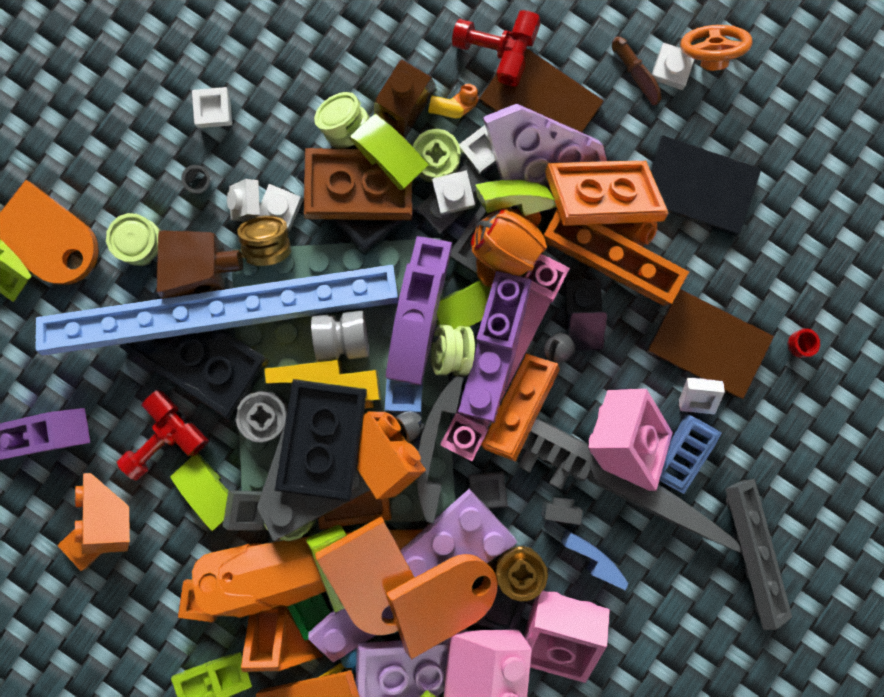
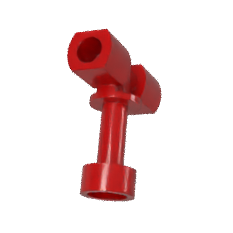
(509, 46)
(168, 429)

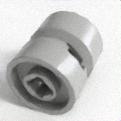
(339, 337)

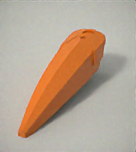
(262, 576)

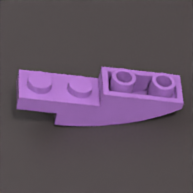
(418, 310)
(496, 346)

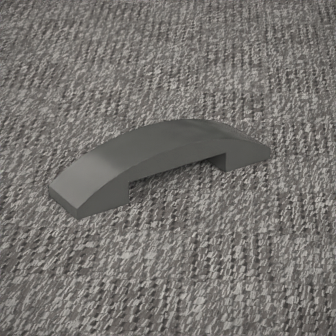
(428, 490)

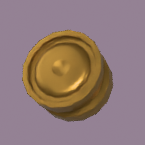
(264, 240)
(521, 573)

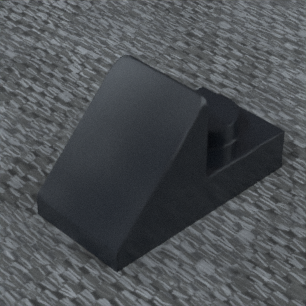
(584, 314)

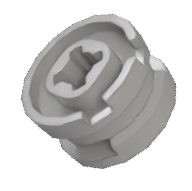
(262, 416)

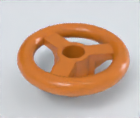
(716, 49)

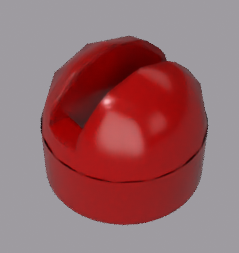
(803, 343)

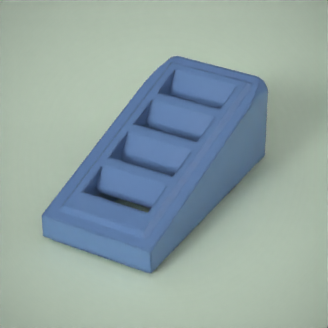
(704, 448)

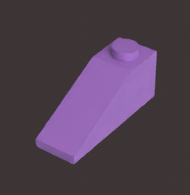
(43, 433)

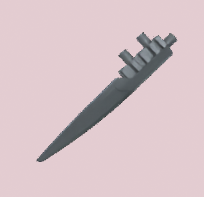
(574, 458)

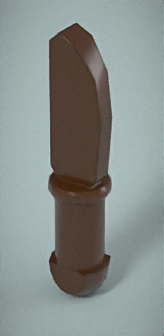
(638, 70)

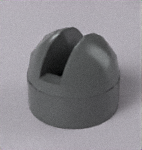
(190, 174)
(564, 350)
(409, 425)

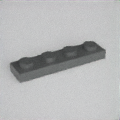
(759, 554)

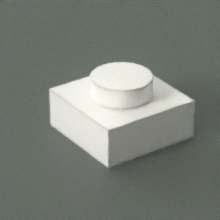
(672, 66)
(212, 107)
(478, 150)
(453, 193)
(243, 200)
(280, 204)
(701, 396)

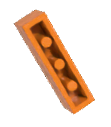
(618, 259)

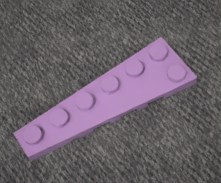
(460, 529)

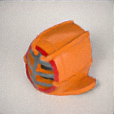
(506, 244)

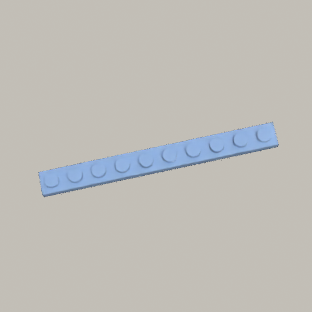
(216, 310)

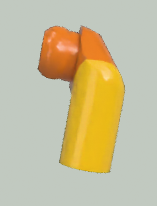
(456, 106)

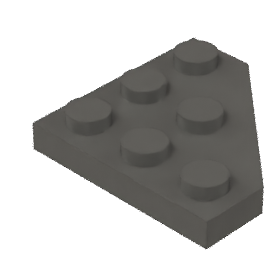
(289, 512)

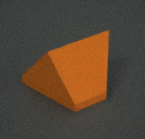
(275, 642)

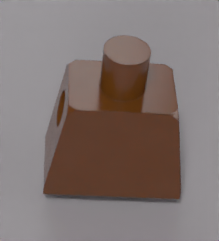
(404, 97)
(193, 263)

